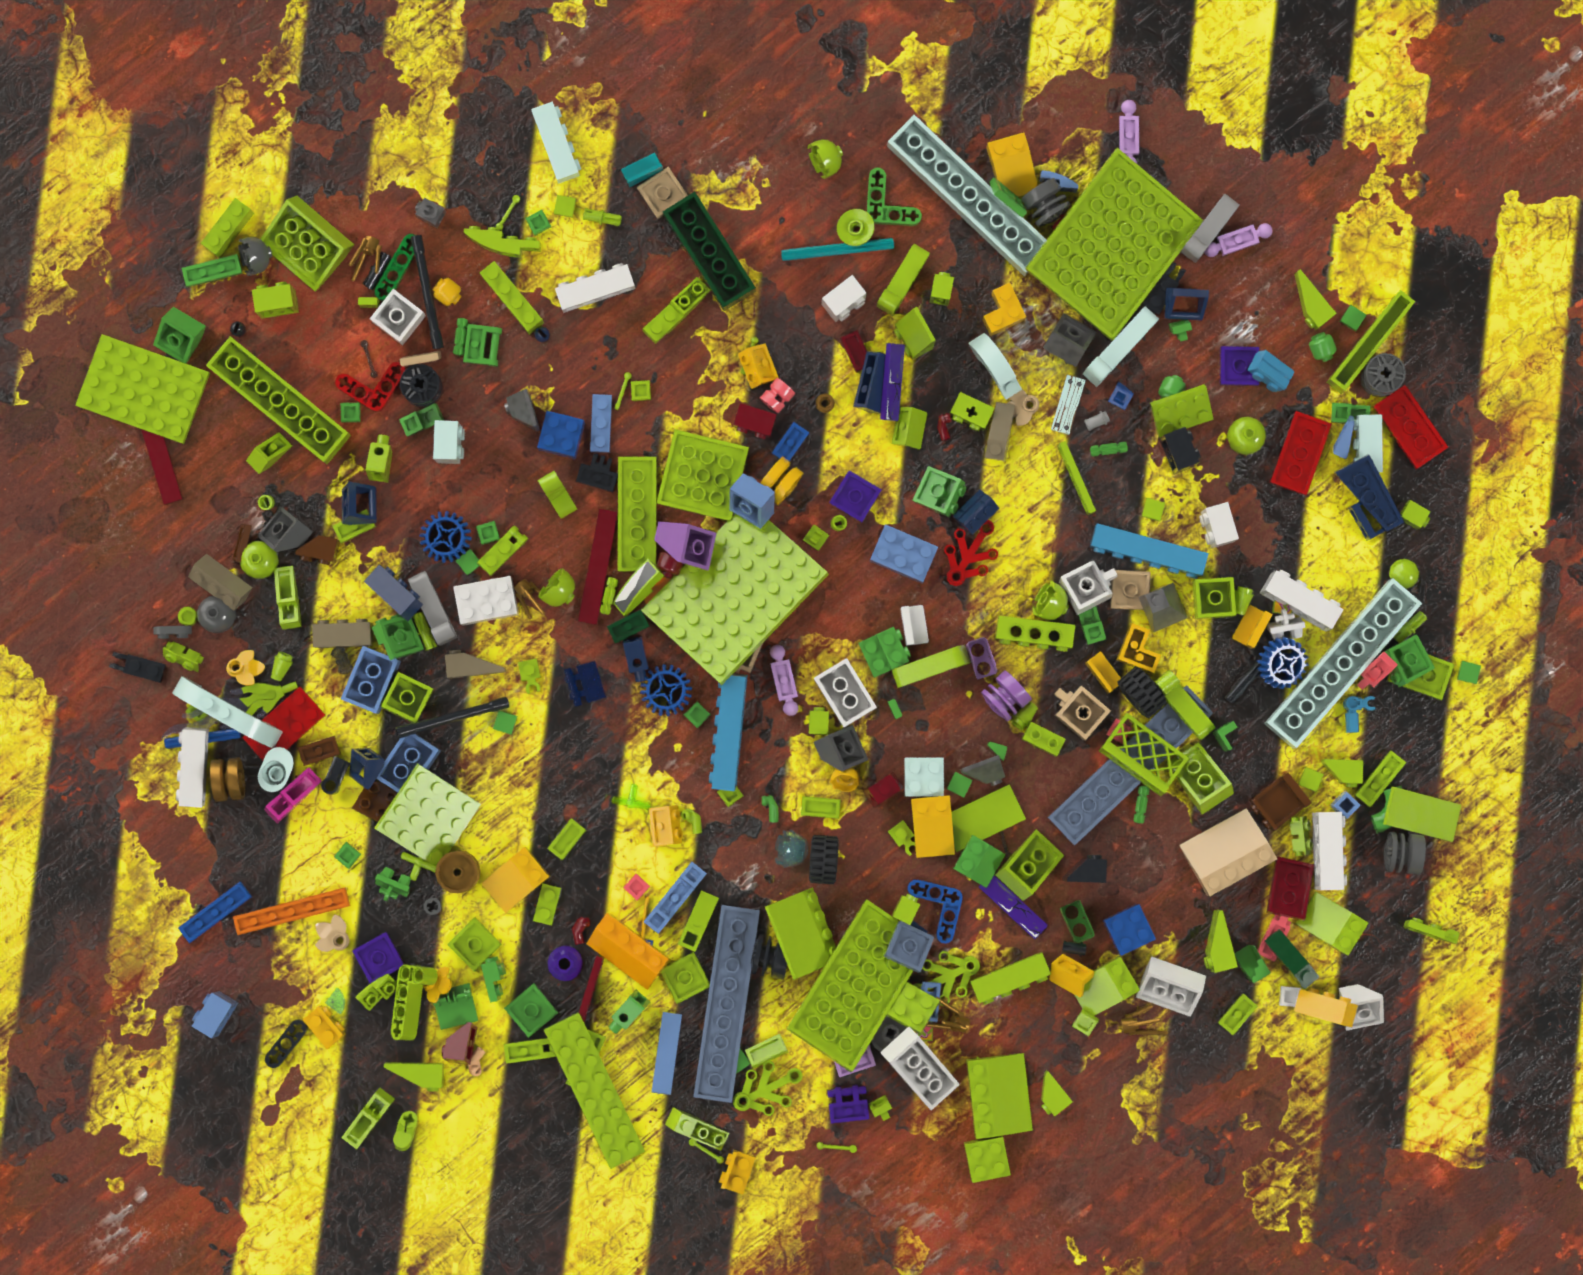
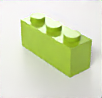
(227, 228)

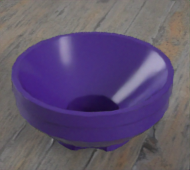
(572, 955)

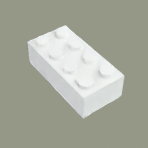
(1302, 601)
(1328, 851)
(920, 1068)

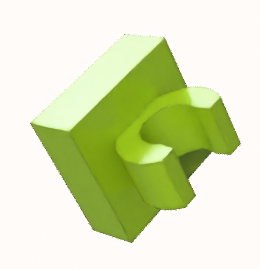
(816, 537)
(880, 1107)

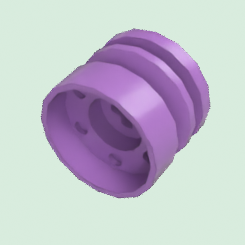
(1006, 695)

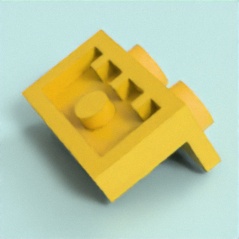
(758, 365)
(665, 825)
(324, 1026)
(738, 1171)

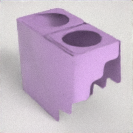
(984, 658)

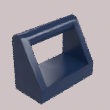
(1171, 294)
(349, 513)
(1363, 522)
(370, 761)

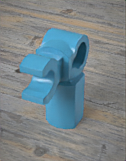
(1352, 704)

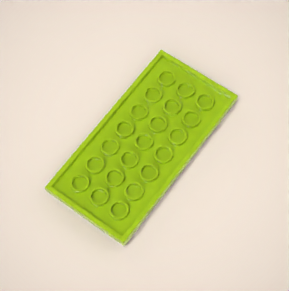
(852, 990)

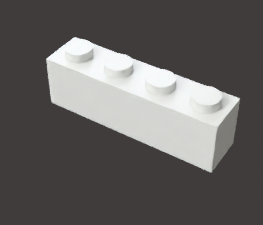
(594, 288)
(193, 767)

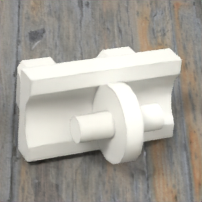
(1284, 623)

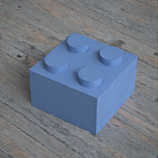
(752, 500)
(214, 1014)

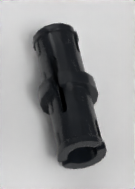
(372, 278)

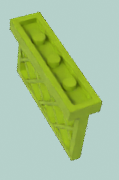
(1137, 769)

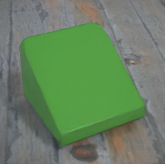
(998, 749)

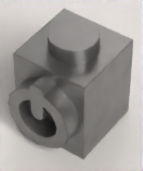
(430, 212)

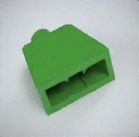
(632, 1008)

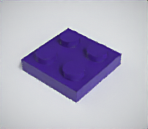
(1235, 365)
(855, 496)
(378, 957)

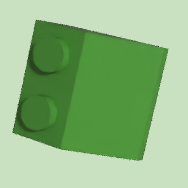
(179, 335)
(979, 861)

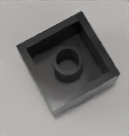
(1180, 450)

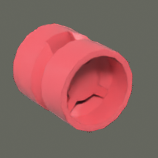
(783, 392)

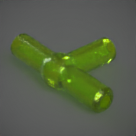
(631, 802)

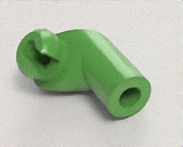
(773, 808)

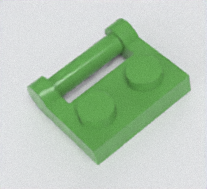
(476, 345)

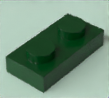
(628, 626)

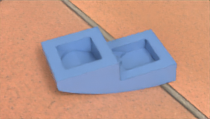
(1065, 183)

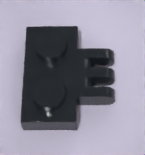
(598, 474)

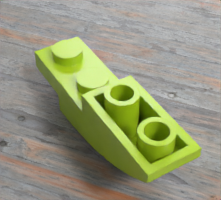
(494, 241)
(676, 310)

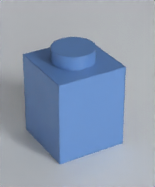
(1346, 804)

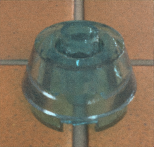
(791, 849)

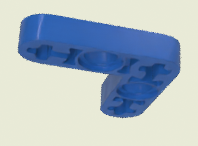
(947, 905)

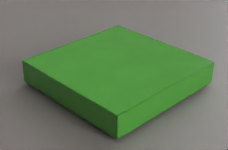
(1008, 197)
(531, 1010)

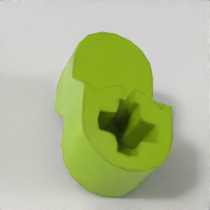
(408, 1122)

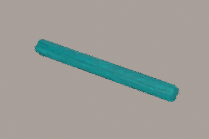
(836, 249)

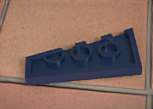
(1368, 487)

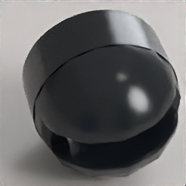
(241, 329)

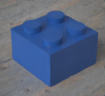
(561, 434)
(1129, 929)

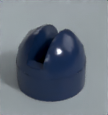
(538, 336)

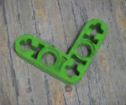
(885, 210)

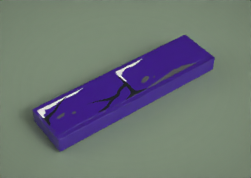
(892, 382)
(1014, 907)

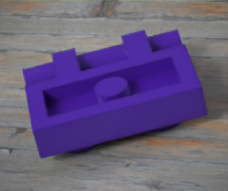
(848, 1110)

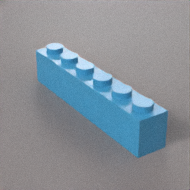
(1148, 550)
(729, 733)

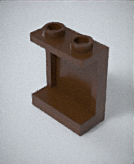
(1279, 801)

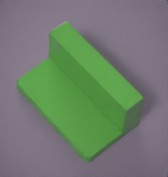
(1220, 734)

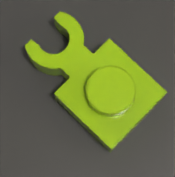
(530, 672)
(902, 835)

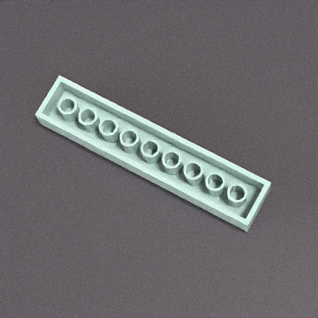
(966, 193)
(1343, 663)

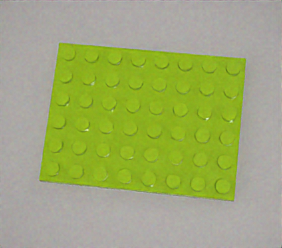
(1114, 244)
(741, 599)

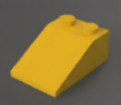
(1013, 163)
(933, 826)
(515, 879)

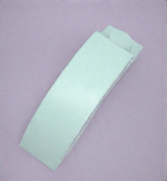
(996, 364)

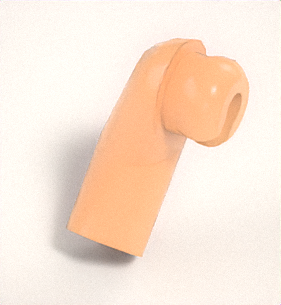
(475, 1067)

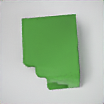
(1079, 919)
(1251, 963)

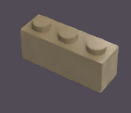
(220, 582)
(342, 634)

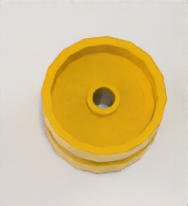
(782, 482)

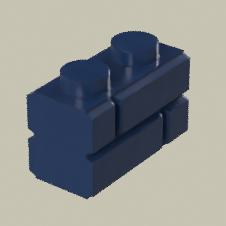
(976, 512)

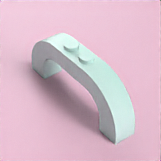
(226, 712)

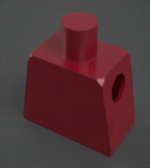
(883, 789)

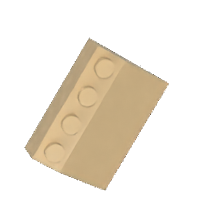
(1227, 852)

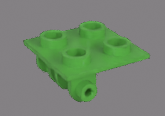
(456, 1007)

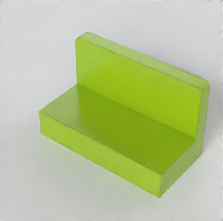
(909, 427)

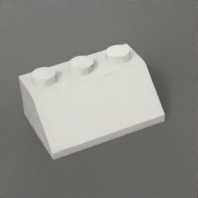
(1171, 986)

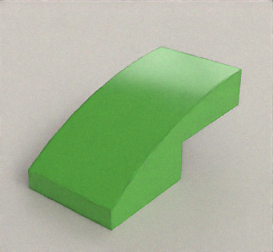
(1342, 411)
(421, 420)
(1092, 626)

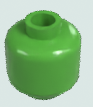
(1322, 346)
(1171, 385)

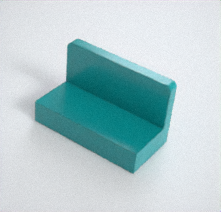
(642, 169)

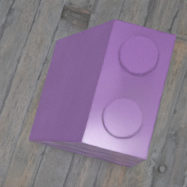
(686, 543)

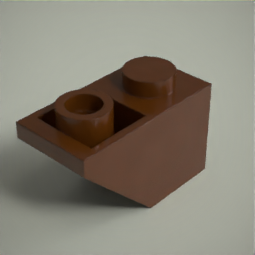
(320, 548)

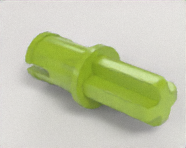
(602, 217)
(1410, 627)
(424, 631)

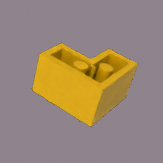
(1008, 312)
(1133, 651)

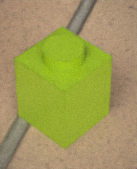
(1415, 515)
(818, 721)

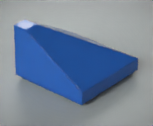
(1121, 396)

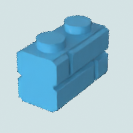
(1270, 371)

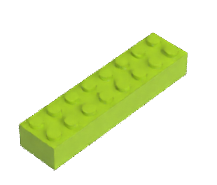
(278, 400)

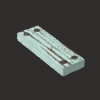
(1068, 404)

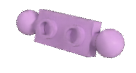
(1129, 130)
(1238, 240)
(784, 680)

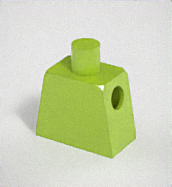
(379, 460)

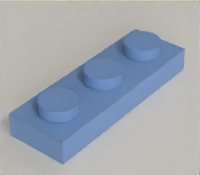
(601, 423)

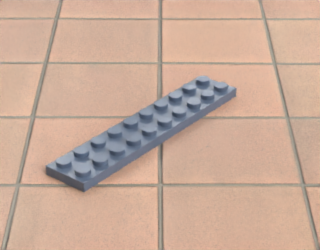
(1112, 783)
(726, 1004)

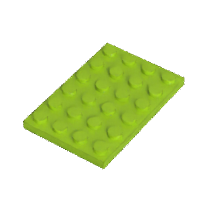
(142, 389)

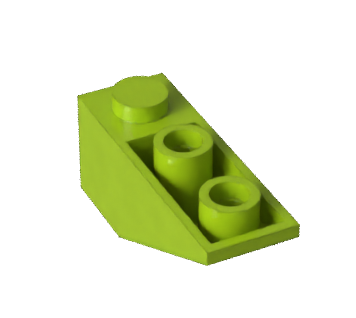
(698, 921)
(696, 1129)

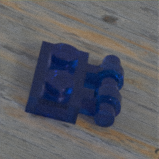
(590, 681)

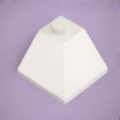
(1370, 1005)

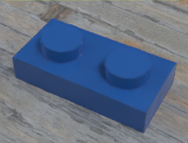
(790, 442)

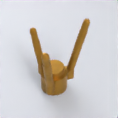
(368, 246)
(524, 589)
(956, 1023)
(1131, 1025)

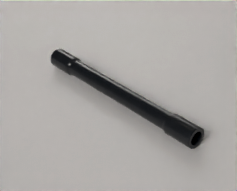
(419, 251)
(413, 728)

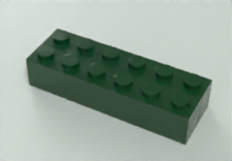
(709, 251)

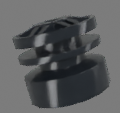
(432, 385)
(768, 957)

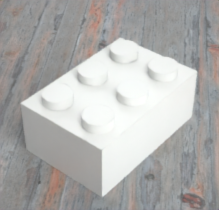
(486, 600)
(845, 693)

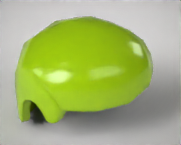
(1404, 572)

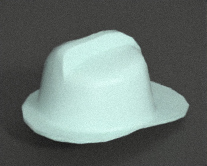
(275, 769)

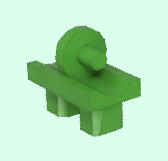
(390, 887)

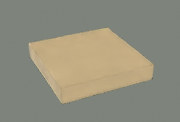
(662, 191)
(420, 358)
(1128, 589)

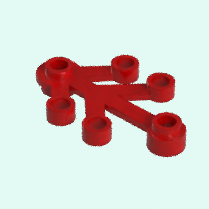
(968, 556)

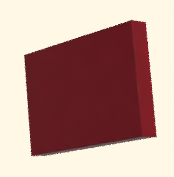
(1290, 888)

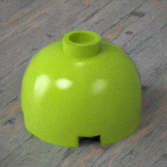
(825, 157)
(1246, 435)
(259, 560)
(559, 589)
(1051, 602)

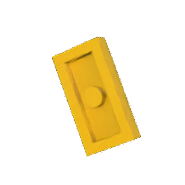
(1251, 626)
(1103, 672)
(1070, 974)

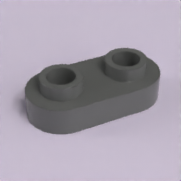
(164, 631)

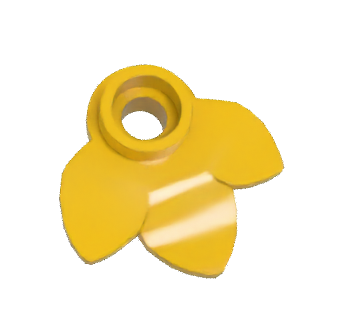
(248, 668)
(441, 986)

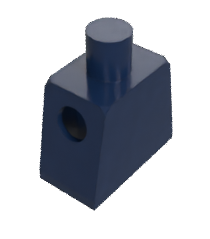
(634, 649)

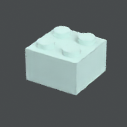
(448, 442)
(923, 777)

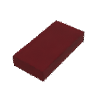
(855, 349)

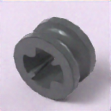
(430, 900)

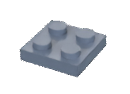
(909, 946)

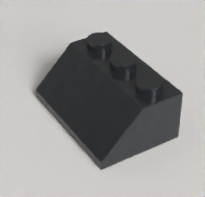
(1088, 870)

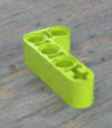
(903, 280)
(557, 494)
(931, 666)
(1184, 705)
(408, 999)

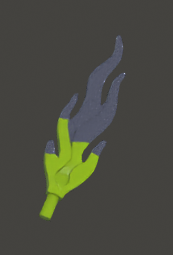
(263, 695)

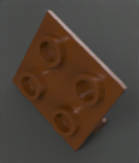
(374, 801)

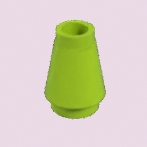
(1242, 599)
(281, 665)
(1024, 716)

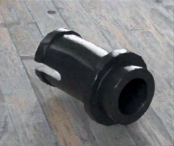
(1074, 948)

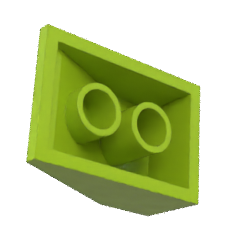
(914, 334)
(1202, 779)
(1029, 865)
(1332, 924)
(1219, 946)
(1108, 987)

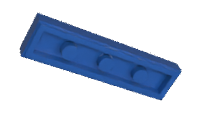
(215, 912)

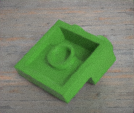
(940, 491)
(397, 636)
(884, 651)
(1411, 661)
(492, 972)

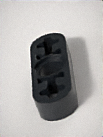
(273, 1051)

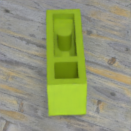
(1313, 304)
(422, 1074)

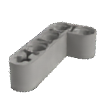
(1210, 228)
(433, 609)

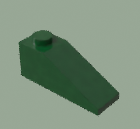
(1291, 959)

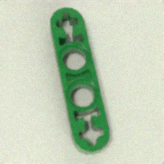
(395, 266)

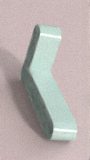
(1120, 346)

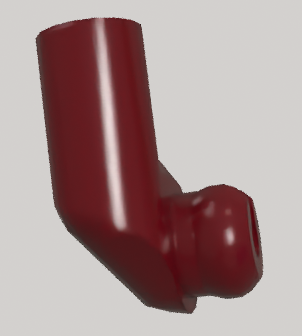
(942, 427)
(578, 928)

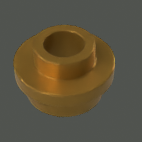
(827, 397)

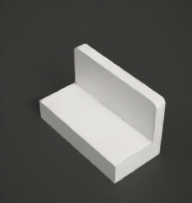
(914, 625)

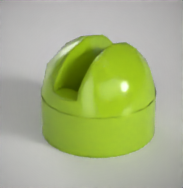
(263, 504)
(838, 518)

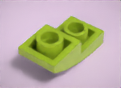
(372, 994)

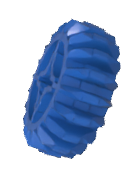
(453, 532)
(1294, 658)
(672, 705)

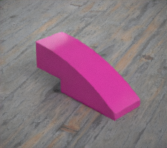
(292, 795)

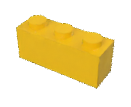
(1326, 1007)

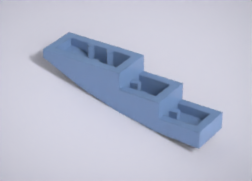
(666, 1053)

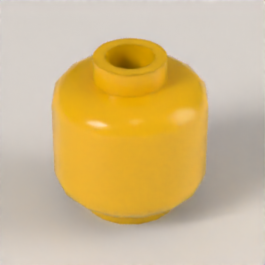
(447, 291)

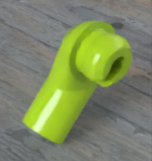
(693, 818)

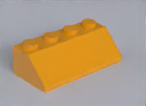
(628, 951)

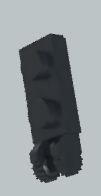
(1157, 298)
(140, 667)

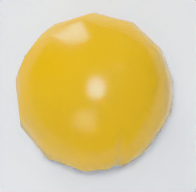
(845, 780)

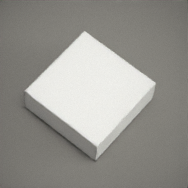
(1288, 996)

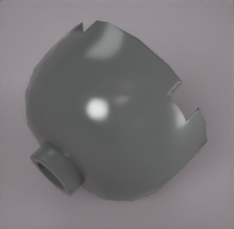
(254, 255)
(215, 615)

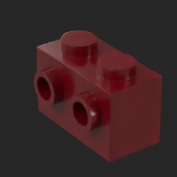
(754, 421)

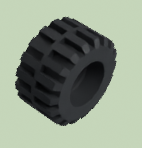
(1142, 692)
(823, 859)

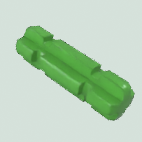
(460, 336)
(1106, 449)
(1141, 804)

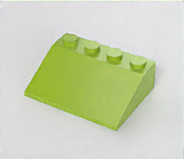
(306, 242)
(802, 932)
(999, 1095)

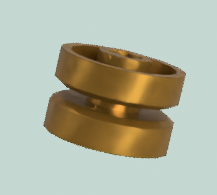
(227, 779)
(469, 869)

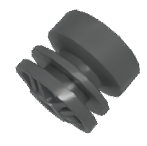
(1045, 201)
(1377, 384)
(1401, 853)

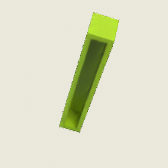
(1370, 341)

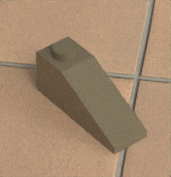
(1000, 432)
(465, 665)

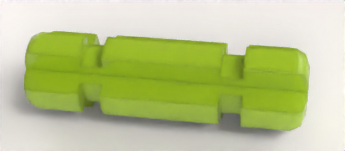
(608, 596)

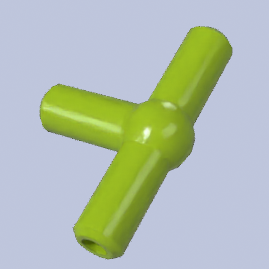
(418, 863)

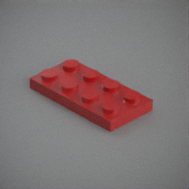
(1410, 427)
(1300, 453)
(293, 717)

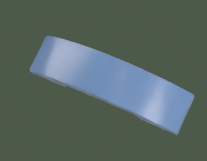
(675, 897)

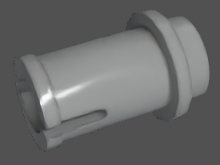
(1097, 420)

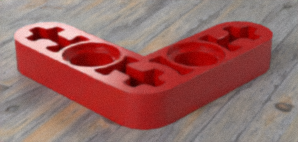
(371, 394)

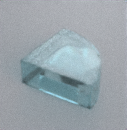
(336, 1001)

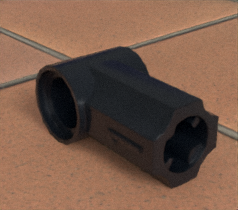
(335, 773)

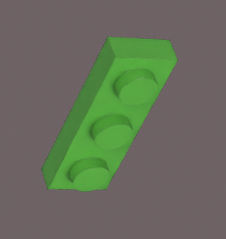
(212, 270)

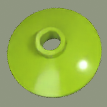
(851, 220)

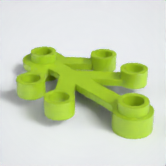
(949, 975)
(764, 1090)

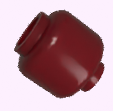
(668, 565)

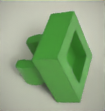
(1180, 329)

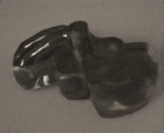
(342, 660)

